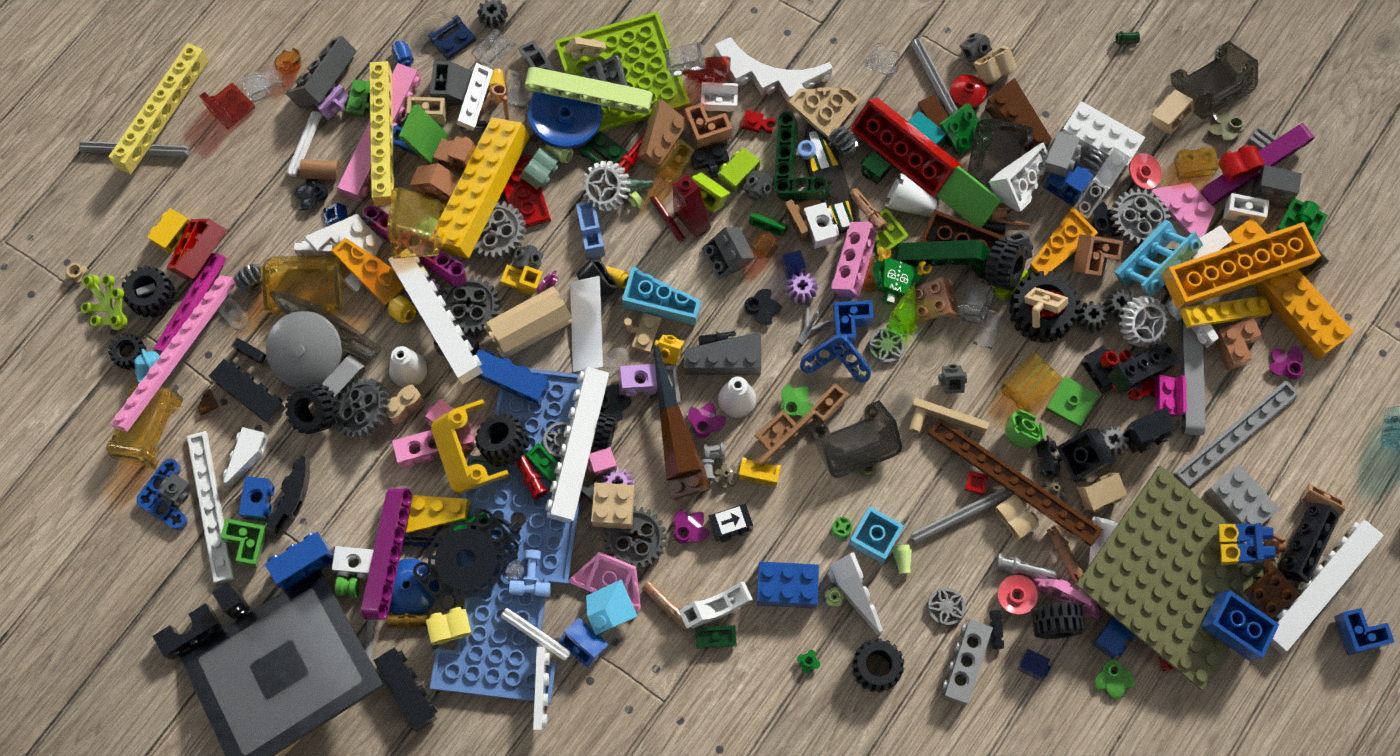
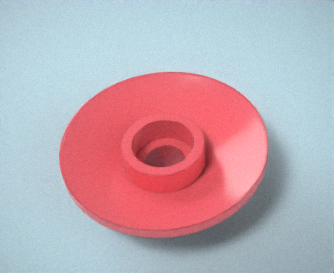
(1149, 167)
(1021, 585)

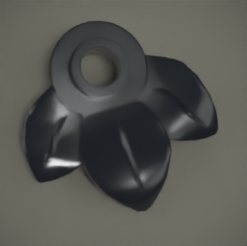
(311, 193)
(1102, 216)
(765, 306)
(614, 402)

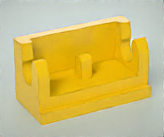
(761, 474)

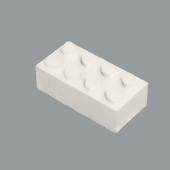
(1102, 132)

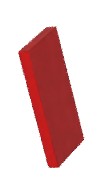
(525, 197)

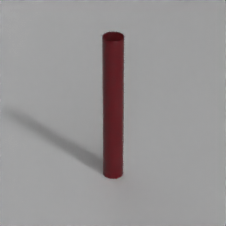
(667, 218)

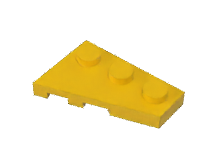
(435, 511)

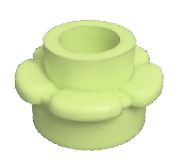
(635, 200)
(829, 597)

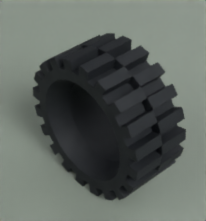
(1048, 328)

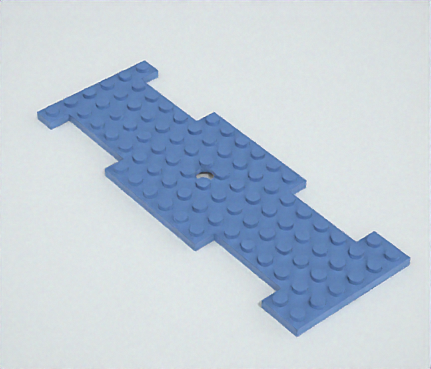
(497, 655)

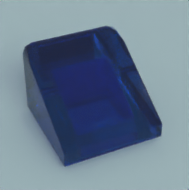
(335, 213)

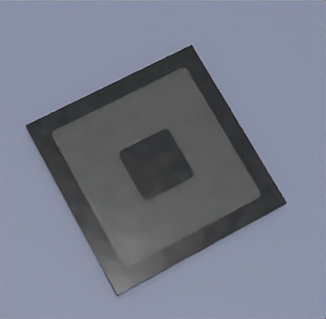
(280, 671)

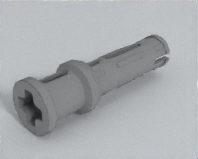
(1016, 566)

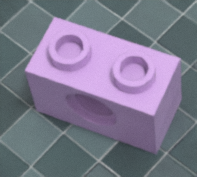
(627, 378)

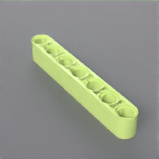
(588, 90)

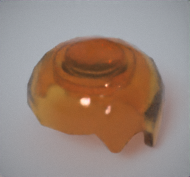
(288, 62)

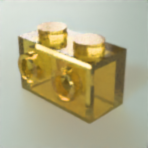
(675, 161)
(1196, 163)

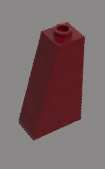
(689, 206)

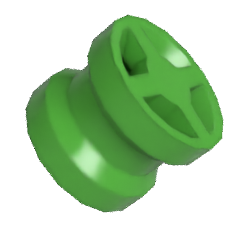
(844, 525)

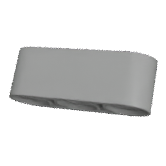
(347, 372)

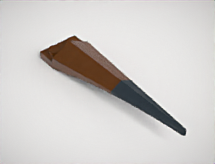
(682, 461)

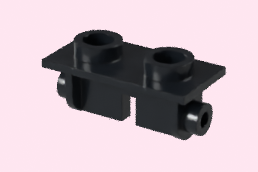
(1050, 464)

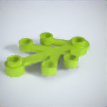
(116, 318)

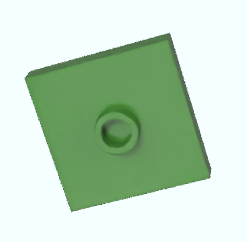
(1072, 401)

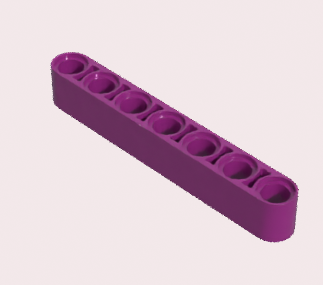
(1271, 156)
(433, 263)
(386, 554)

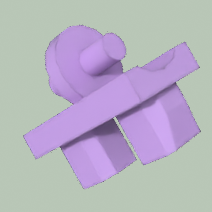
(335, 101)

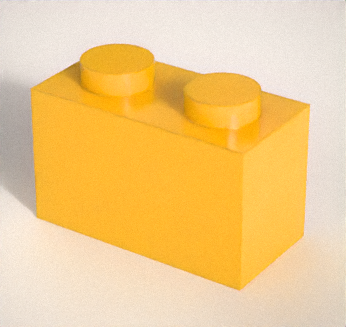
(168, 231)

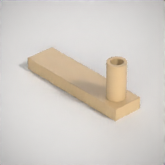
(933, 410)

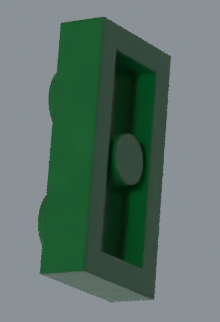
(715, 637)

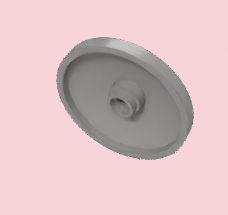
(303, 348)

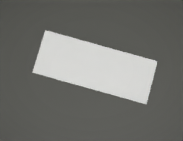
(586, 323)

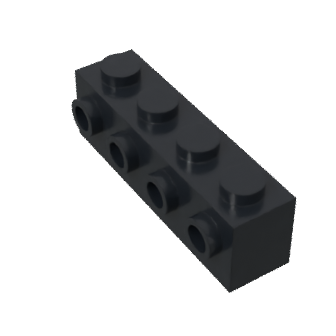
(1142, 367)
(247, 392)
(1309, 542)
(405, 689)

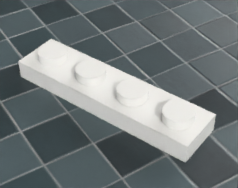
(474, 97)
(541, 681)

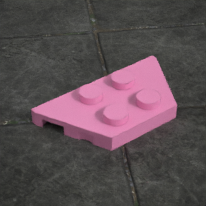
(1186, 207)
(605, 570)
(1064, 593)

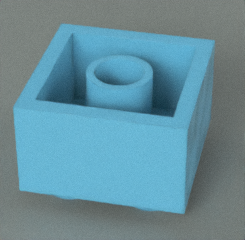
(876, 535)

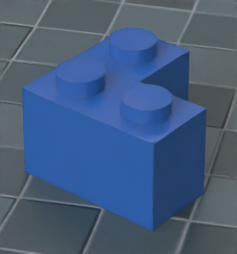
(1069, 188)
(850, 315)
(1358, 636)

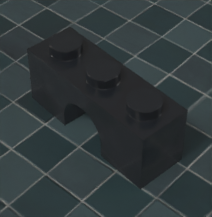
(203, 625)

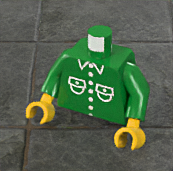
(894, 276)

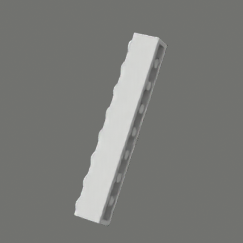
(437, 318)
(577, 445)
(1324, 584)

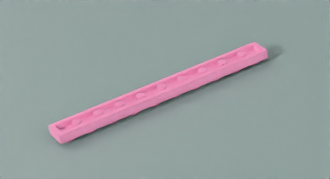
(173, 353)

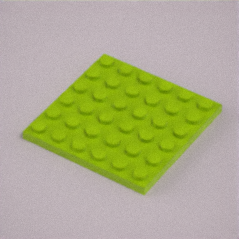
(641, 50)

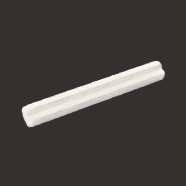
(304, 143)
(536, 634)

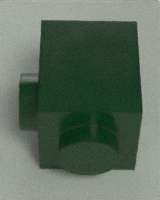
(874, 167)

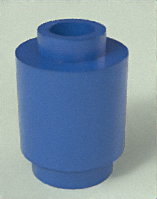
(402, 53)

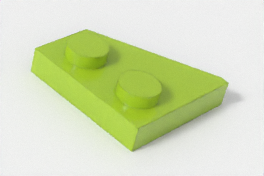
(893, 235)

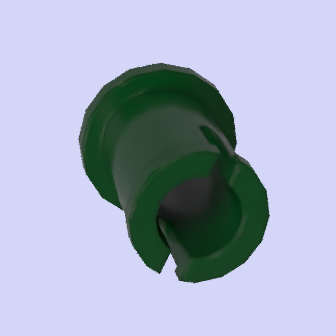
(1127, 37)

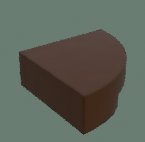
(207, 403)

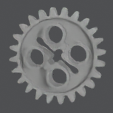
(1149, 207)
(502, 243)

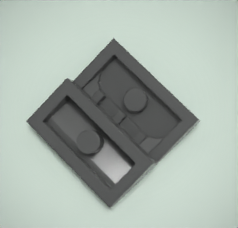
(607, 70)

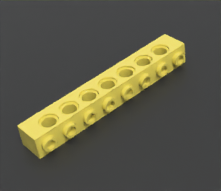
(158, 108)
(381, 133)

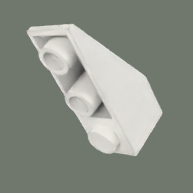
(248, 450)

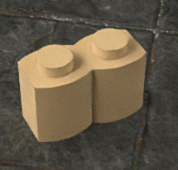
(994, 65)
(405, 402)
(1017, 517)

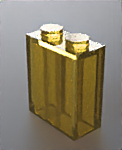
(1030, 383)

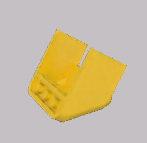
(459, 474)

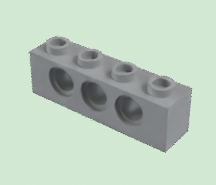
(981, 634)

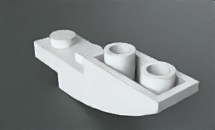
(1102, 182)

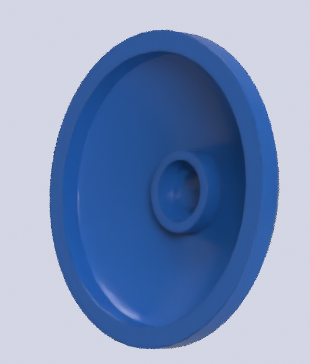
(415, 598)

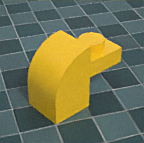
(524, 280)

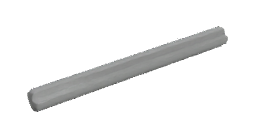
(934, 76)
(154, 150)
(960, 515)

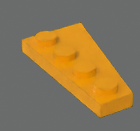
(1062, 242)
(369, 270)

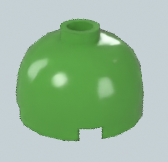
(1023, 430)

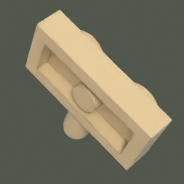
(580, 46)
(1045, 300)
(644, 333)

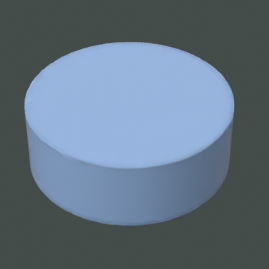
(806, 149)

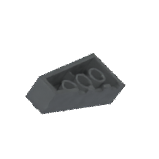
(322, 73)
(725, 357)

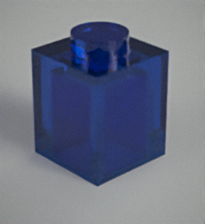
(793, 264)
(1034, 664)

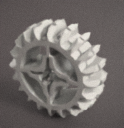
(607, 178)
(1137, 317)

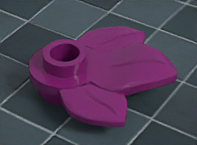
(548, 282)
(1284, 361)
(707, 418)
(690, 524)

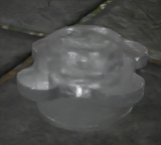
(514, 570)

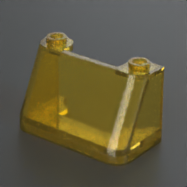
(414, 224)
(307, 277)
(141, 440)

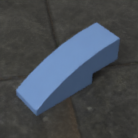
(590, 230)

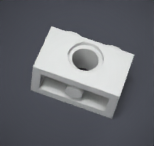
(1242, 208)
(821, 235)
(345, 555)

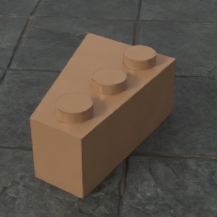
(661, 133)

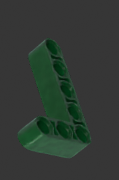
(789, 164)
(945, 253)

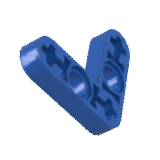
(836, 351)
(155, 502)

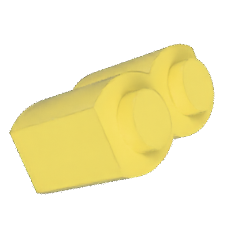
(448, 626)

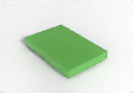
(422, 134)
(969, 197)

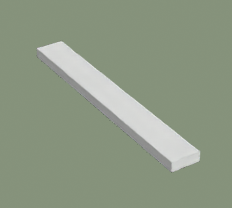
(210, 507)

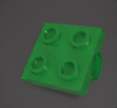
(960, 128)
(1304, 212)

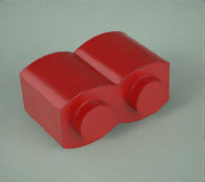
(1240, 163)

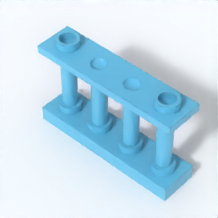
(1149, 249)

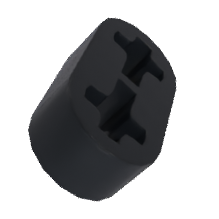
(249, 351)

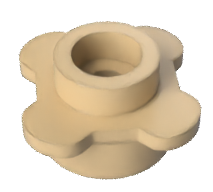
(72, 268)

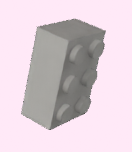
(1241, 498)

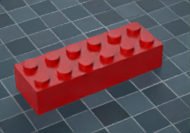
(904, 146)

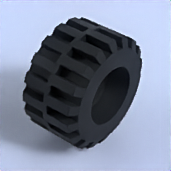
(1005, 264)
(158, 301)
(299, 411)
(510, 448)
(1058, 620)
(888, 651)

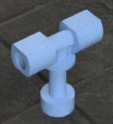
(530, 583)

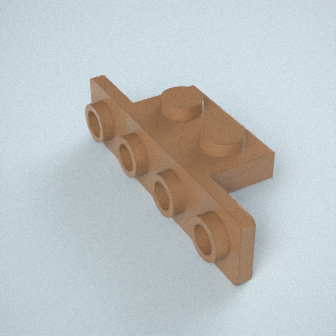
(777, 432)

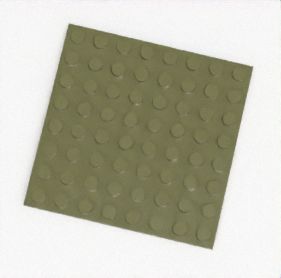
(1164, 574)

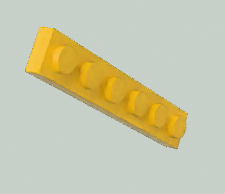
(1225, 311)

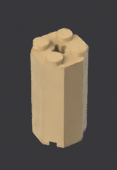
(528, 322)

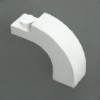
(716, 607)

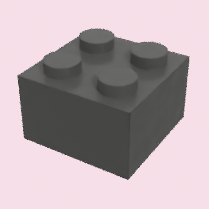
(1277, 186)

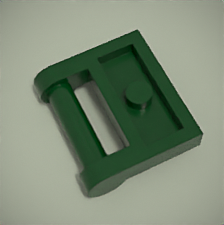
(603, 146)

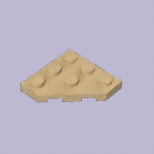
(824, 107)

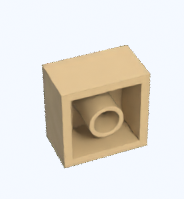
(613, 505)

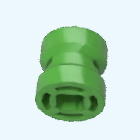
(346, 586)

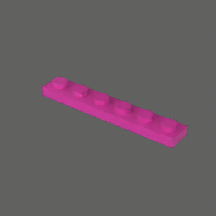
(191, 300)

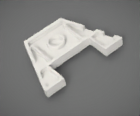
(355, 231)

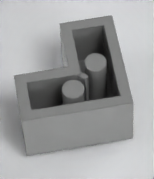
(1063, 154)

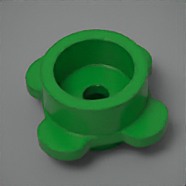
(806, 667)

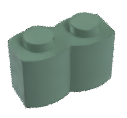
(539, 167)

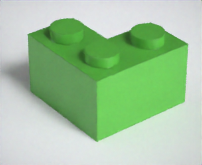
(249, 538)

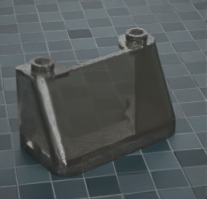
(1219, 82)
(995, 147)
(860, 443)

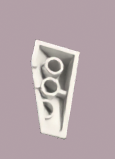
(1020, 178)
(848, 578)

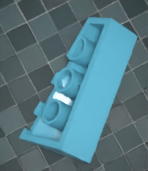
(659, 299)

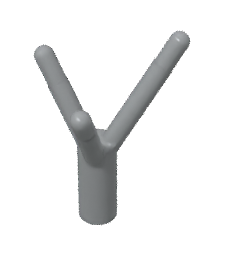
(807, 330)

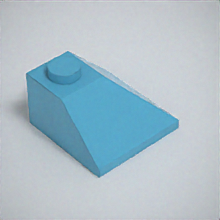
(609, 607)

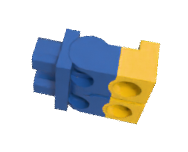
(1245, 543)

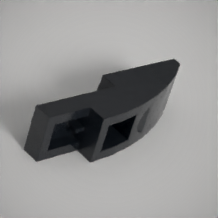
(295, 488)

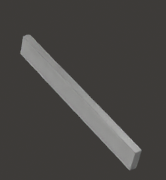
(1236, 434)

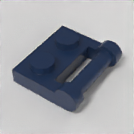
(454, 42)

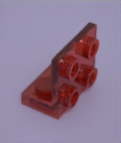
(716, 69)
(228, 105)

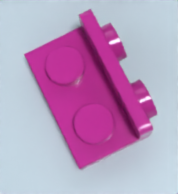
(1171, 394)

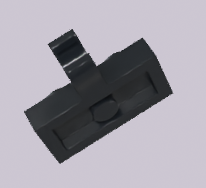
(710, 158)

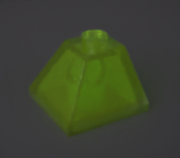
(905, 316)

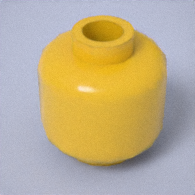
(402, 309)

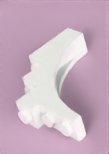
(767, 78)
(1212, 242)

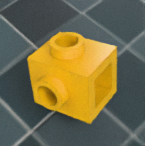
(670, 349)

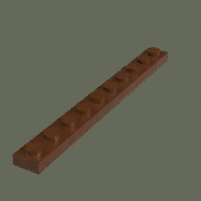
(1015, 482)

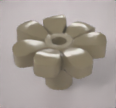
(726, 476)
(1055, 488)

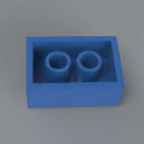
(300, 561)
(787, 585)
(1240, 625)

